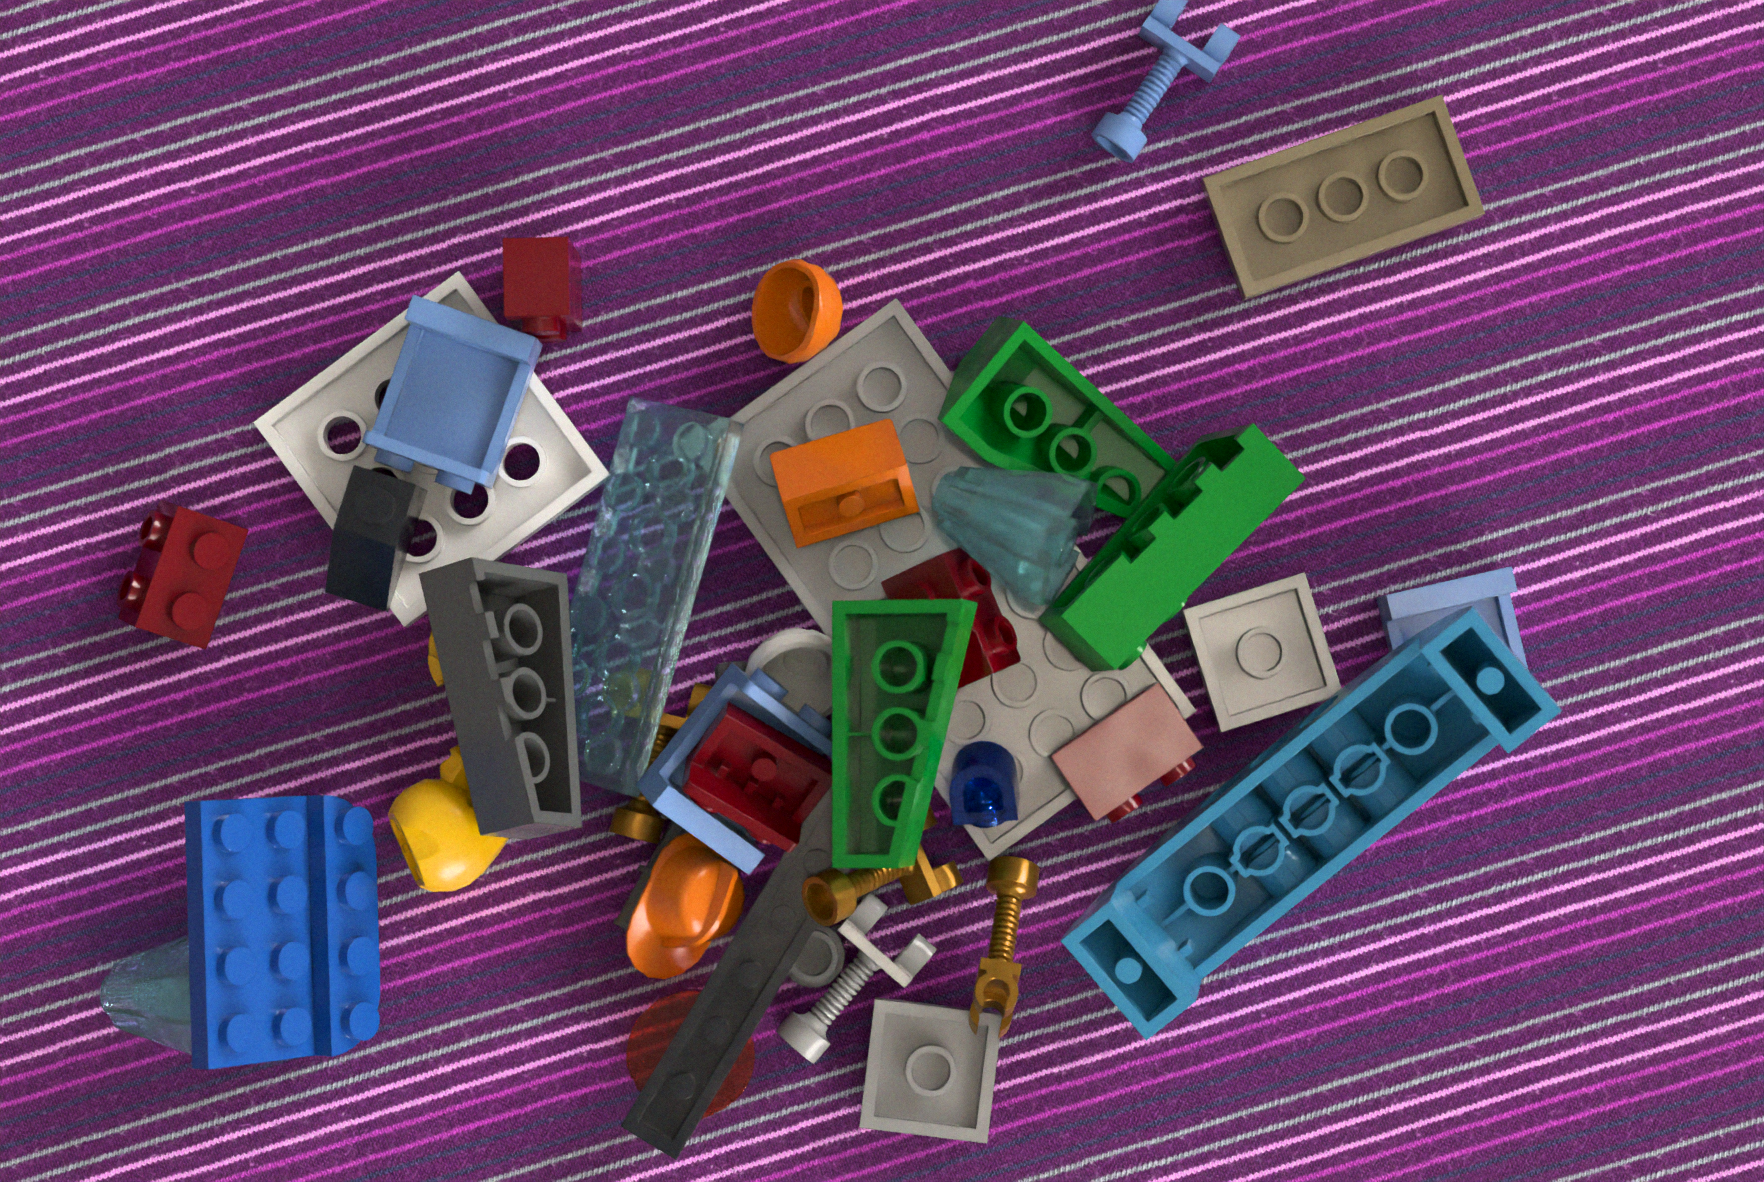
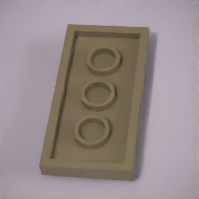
(1342, 197)

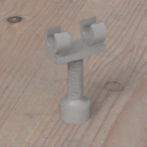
(808, 1030)

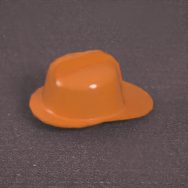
(684, 907)

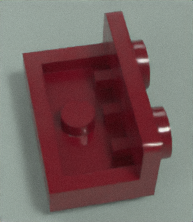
(180, 573)
(961, 577)
(756, 777)

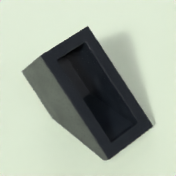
(372, 537)

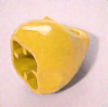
(440, 830)

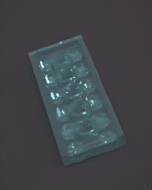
(643, 581)

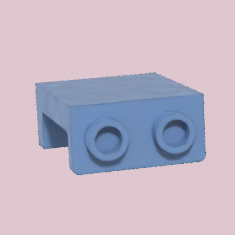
(453, 395)
(1415, 609)
(663, 780)

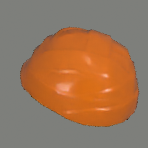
(796, 311)

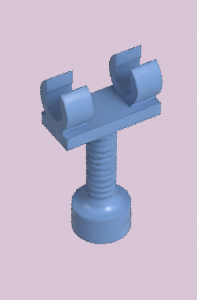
(1122, 132)

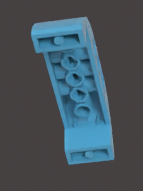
(1304, 813)

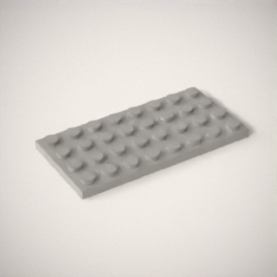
(895, 374)

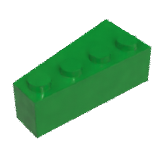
(1171, 545)
(890, 718)

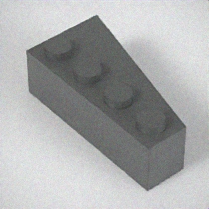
(509, 691)

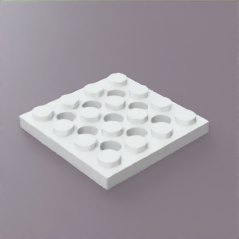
(515, 508)

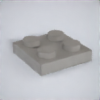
(1261, 652)
(930, 1070)

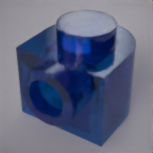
(984, 786)

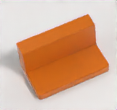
(844, 482)

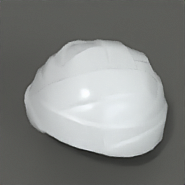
(801, 664)

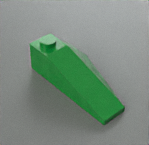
(1037, 413)

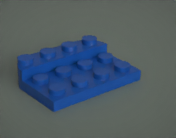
(280, 928)

